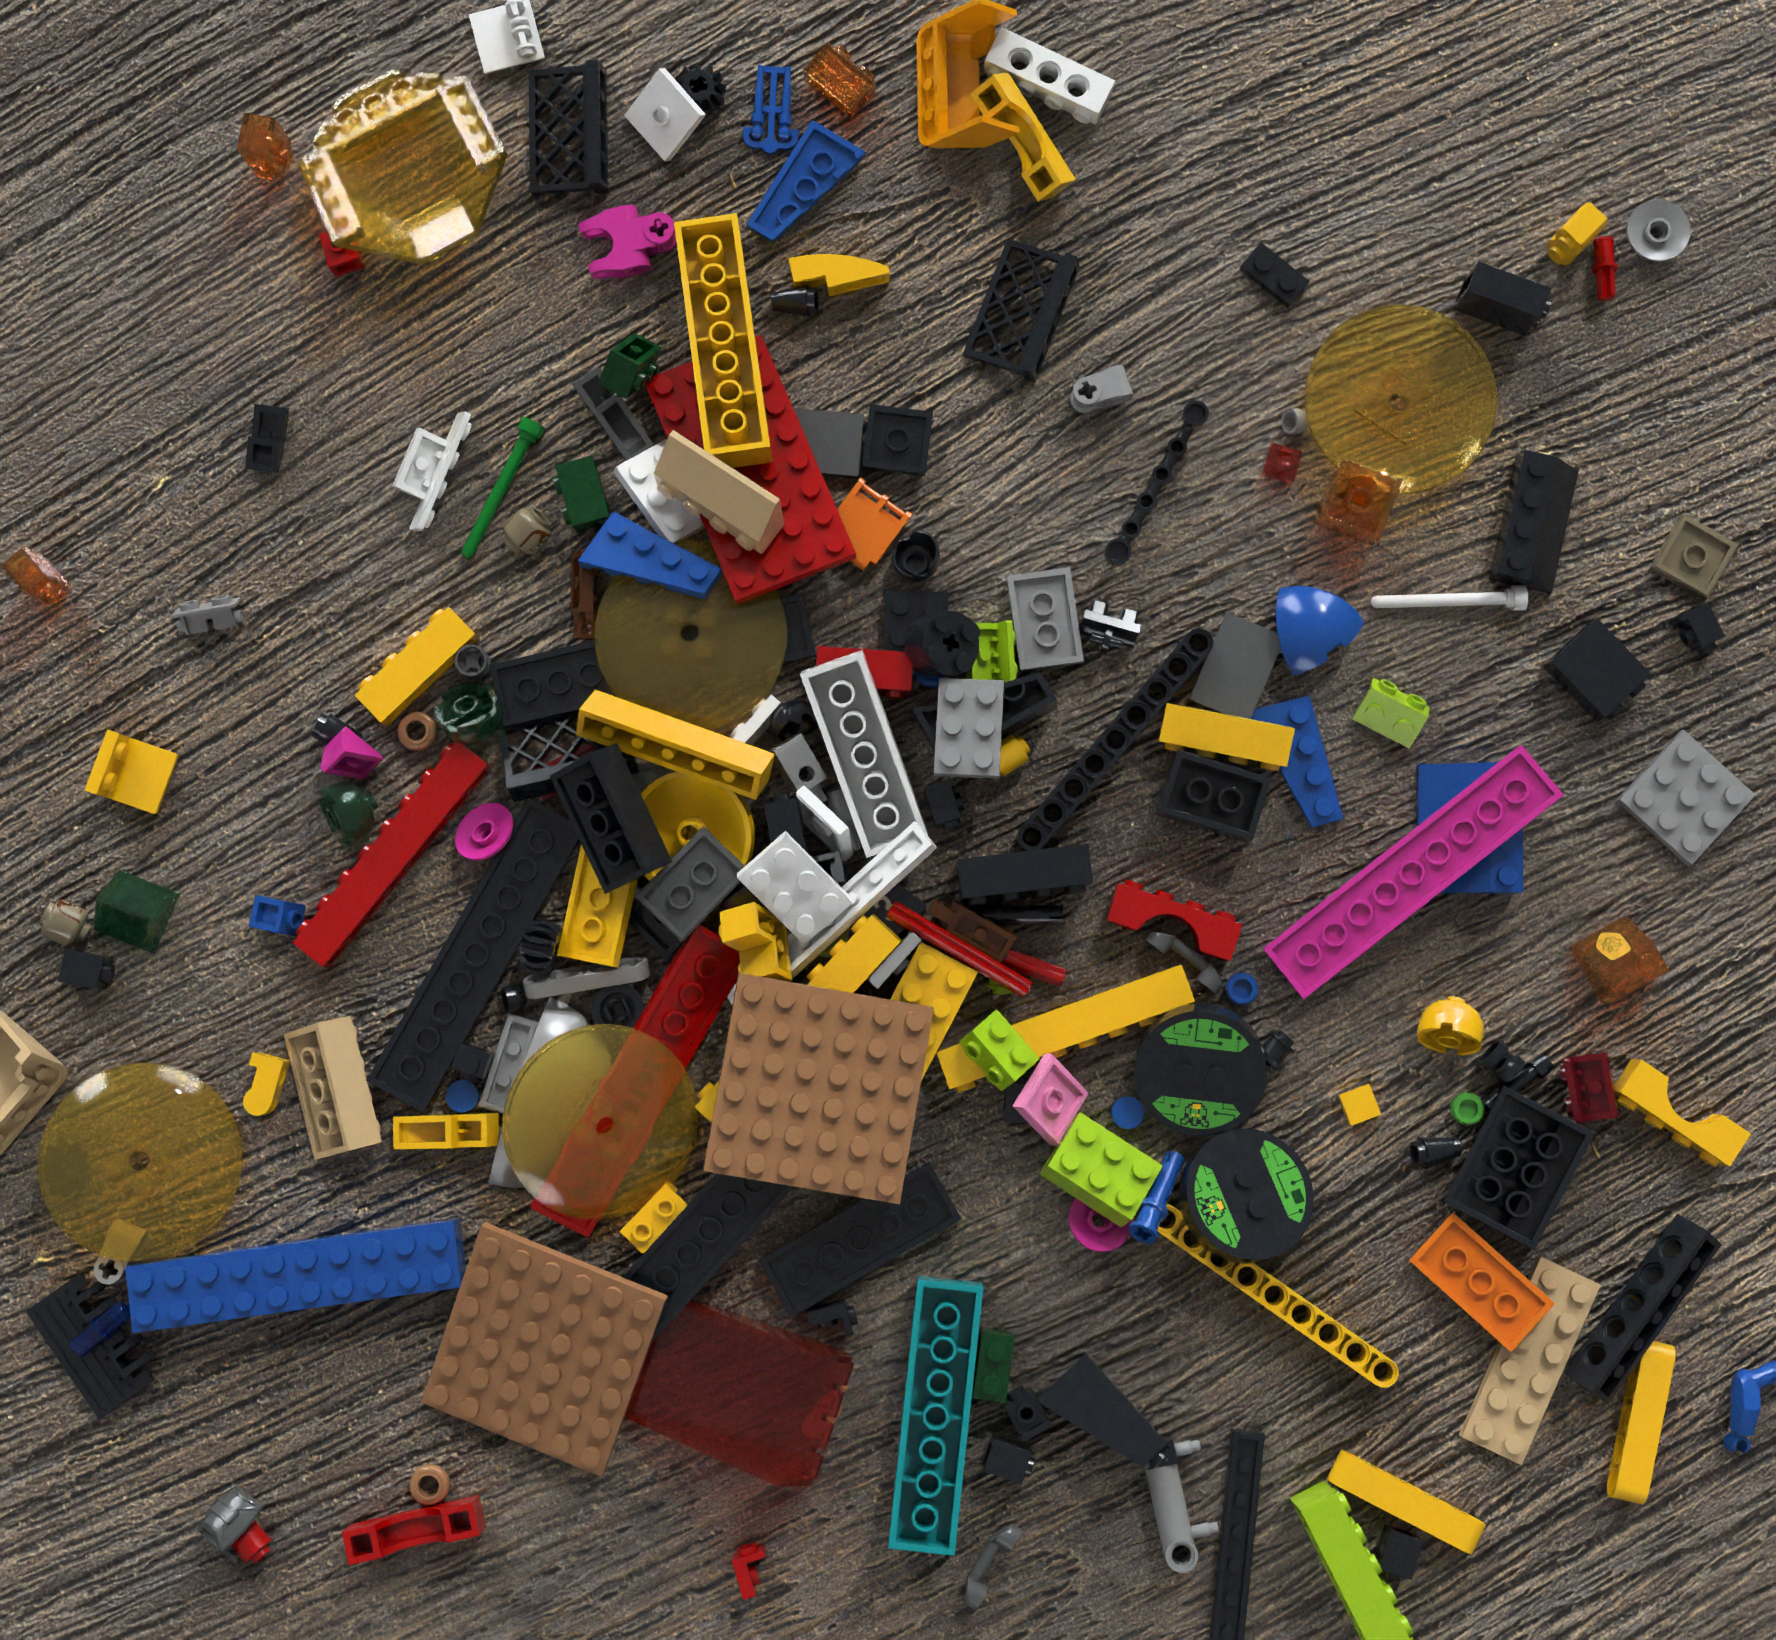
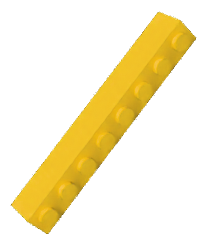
(846, 971)
(1082, 1022)

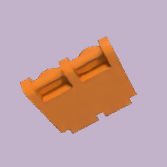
(869, 525)

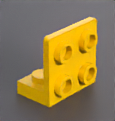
(131, 772)

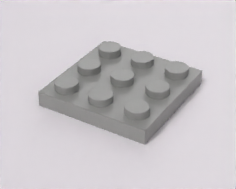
(1685, 797)

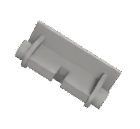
(220, 610)

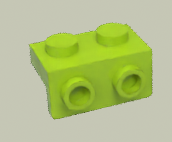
(995, 653)
(1392, 712)
(998, 1050)

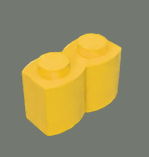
(1576, 234)

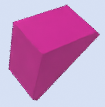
(349, 756)

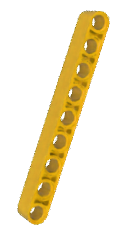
(1284, 1305)

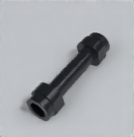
(1538, 1067)

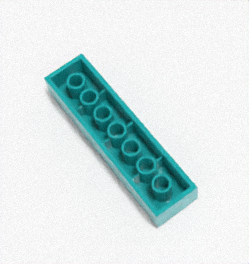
(935, 1415)

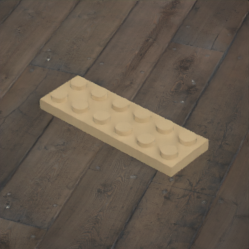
(1523, 1381)

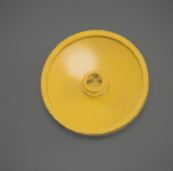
(686, 804)

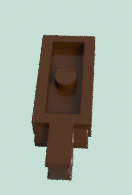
(582, 598)
(973, 928)

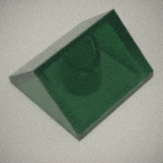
(134, 910)

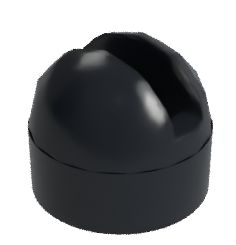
(511, 998)

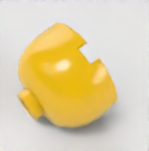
(1451, 1025)

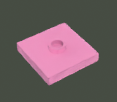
(1050, 1099)

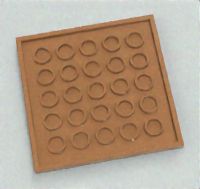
(818, 1089)
(543, 1349)

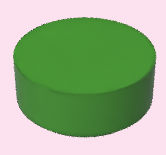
(1466, 1108)

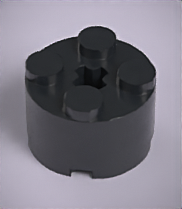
(942, 644)

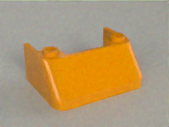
(950, 71)

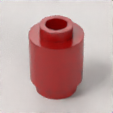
(252, 1544)

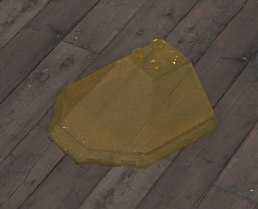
(405, 166)

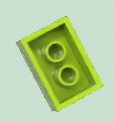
(1101, 1170)

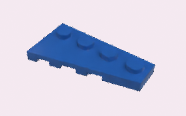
(805, 178)
(643, 555)
(1307, 766)

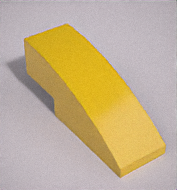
(837, 272)
(446, 1131)

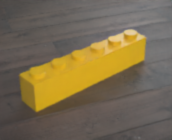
(675, 744)

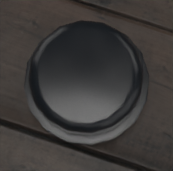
(617, 1006)

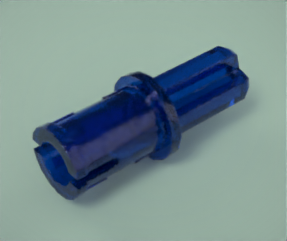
(100, 1329)

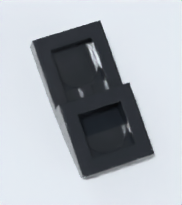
(267, 439)

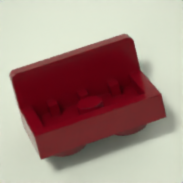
(1589, 1087)

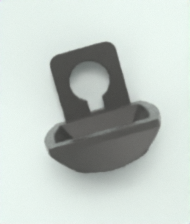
(229, 1519)

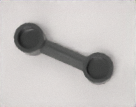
(1207, 978)
(1003, 1538)

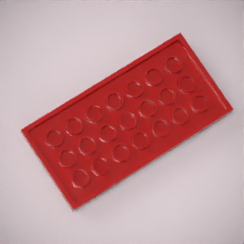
(812, 528)

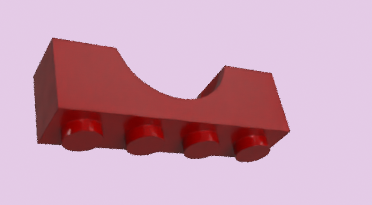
(1212, 933)
(394, 1532)

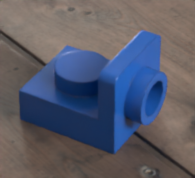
(276, 915)

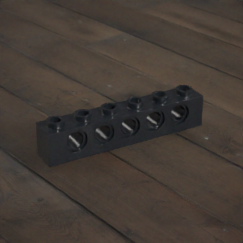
(1657, 1303)

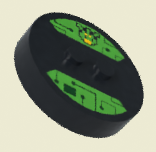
(1200, 1070)
(1246, 1196)

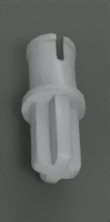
(839, 807)

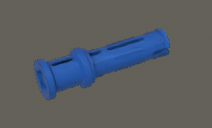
(1154, 1208)

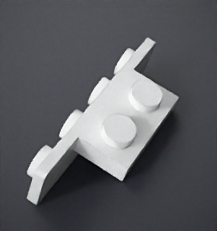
(427, 465)

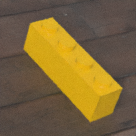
(415, 667)
(1226, 735)

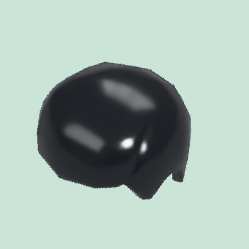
(916, 556)
(793, 718)

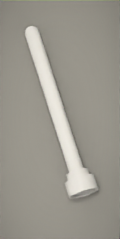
(1513, 598)

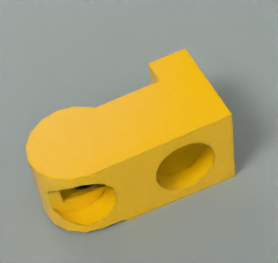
(267, 1083)

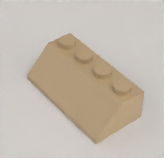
(718, 493)
(332, 1087)

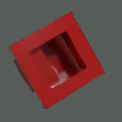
(340, 259)

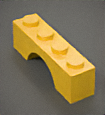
(1041, 162)
(1646, 1090)

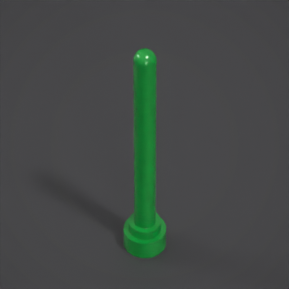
(528, 433)

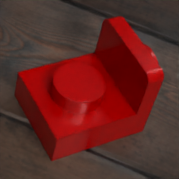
(748, 1575)

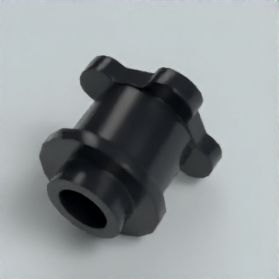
(1277, 1049)

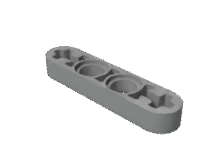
(586, 978)

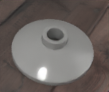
(1667, 220)

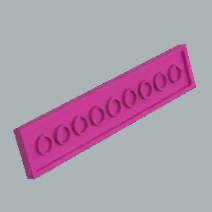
(1413, 871)

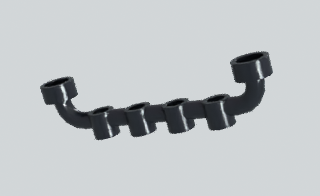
(1193, 417)

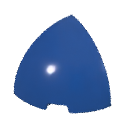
(1313, 624)

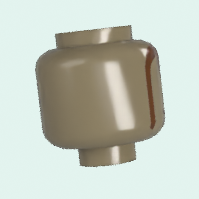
(527, 531)
(64, 923)

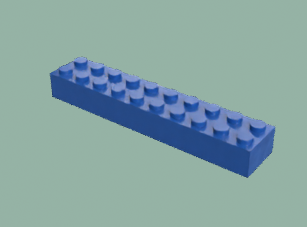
(295, 1275)

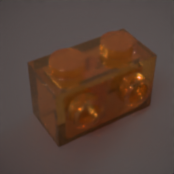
(264, 146)

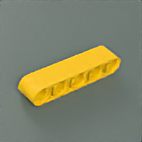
(1641, 1425)
(1406, 1501)

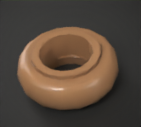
(405, 724)
(417, 1491)

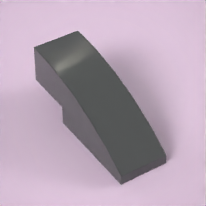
(612, 415)

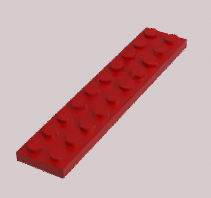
(677, 1017)

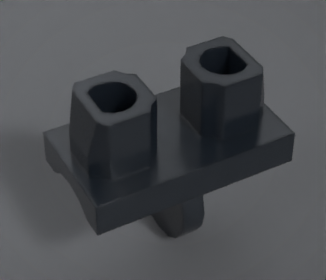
(1109, 630)

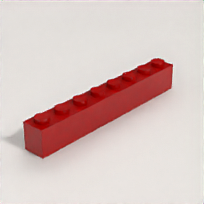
(391, 855)

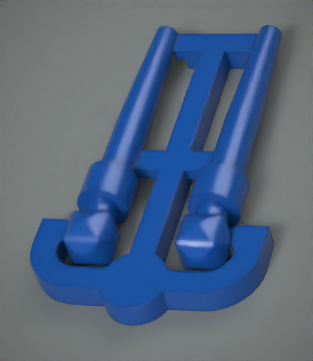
(770, 144)

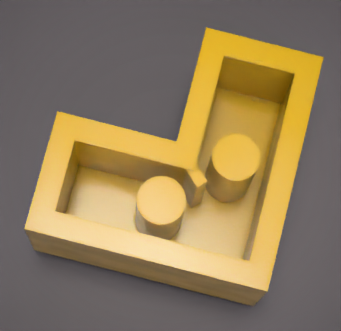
(759, 939)

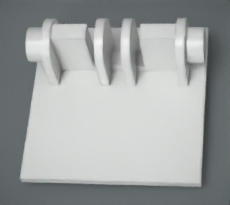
(506, 36)

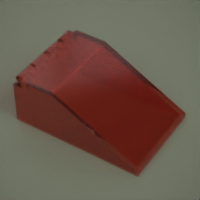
(742, 1392)

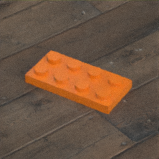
(1481, 1282)

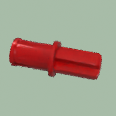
(1604, 268)

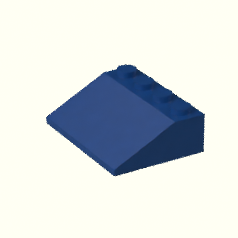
(1499, 871)

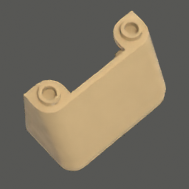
(26, 1079)

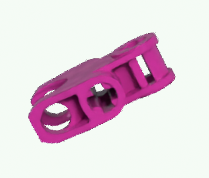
(632, 239)

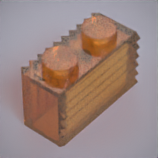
(840, 79)
(36, 576)

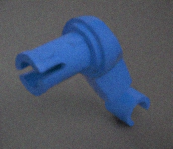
(1746, 1404)

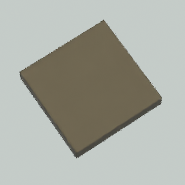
(1693, 556)

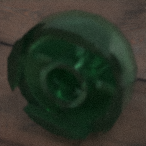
(469, 713)
(348, 811)

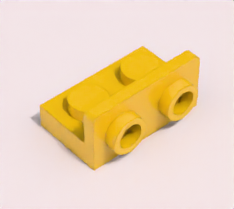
(654, 1217)

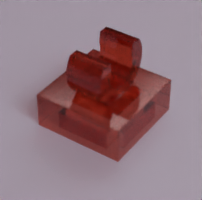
(1281, 463)

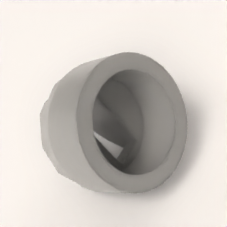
(1291, 416)

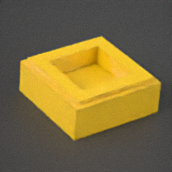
(1359, 1104)

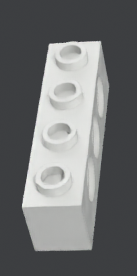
(1041, 61)

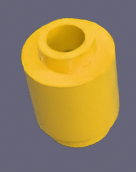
(1013, 754)

